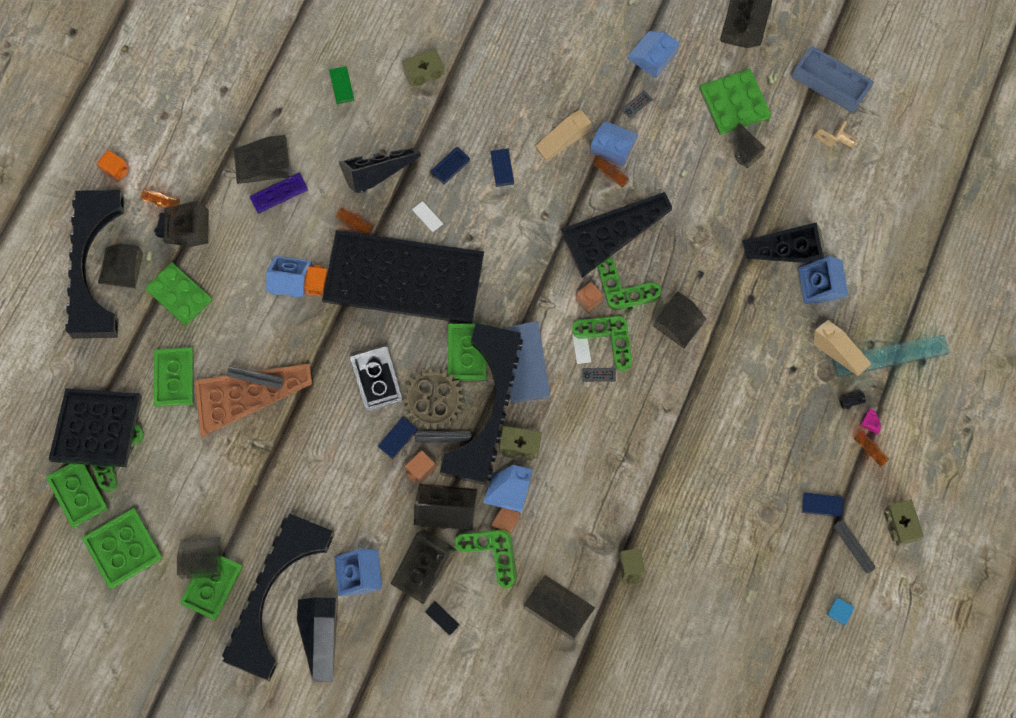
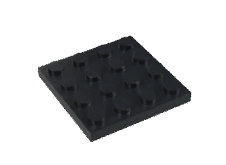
(95, 427)

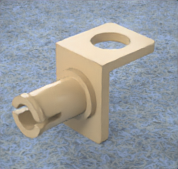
(840, 135)

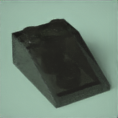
(263, 160)
(423, 565)

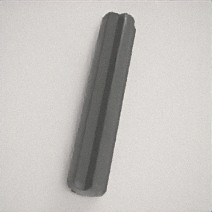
(255, 377)
(443, 436)
(854, 546)

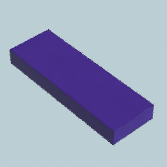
(278, 193)

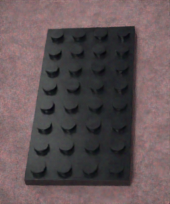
(403, 277)

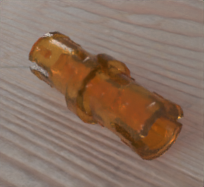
(601, 164)
(159, 198)
(354, 221)
(871, 449)

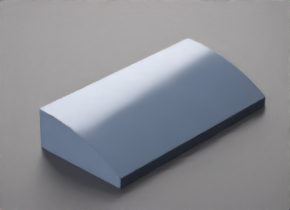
(832, 79)
(531, 374)

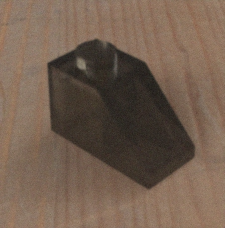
(746, 147)

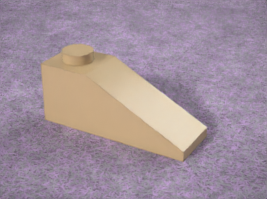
(564, 134)
(840, 347)

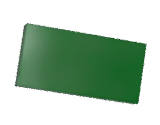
(341, 85)

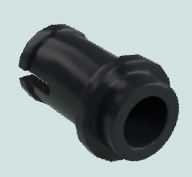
(159, 230)
(851, 400)

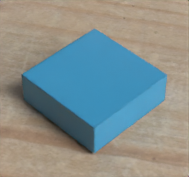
(840, 611)

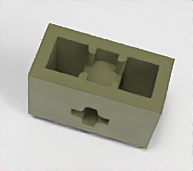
(415, 66)
(510, 440)
(903, 512)
(631, 565)

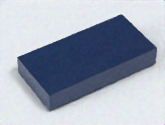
(450, 165)
(502, 167)
(397, 438)
(822, 505)

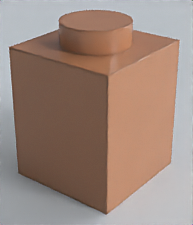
(589, 297)
(420, 467)
(506, 520)

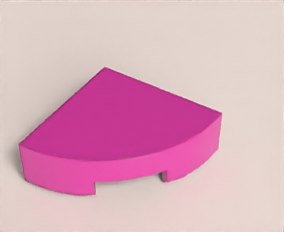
(871, 422)

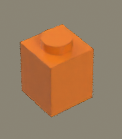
(113, 166)
(315, 280)

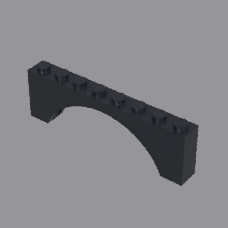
(91, 214)
(474, 459)
(248, 646)

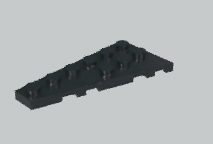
(605, 234)

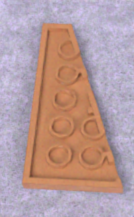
(229, 399)

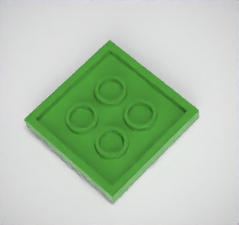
(735, 101)
(122, 548)

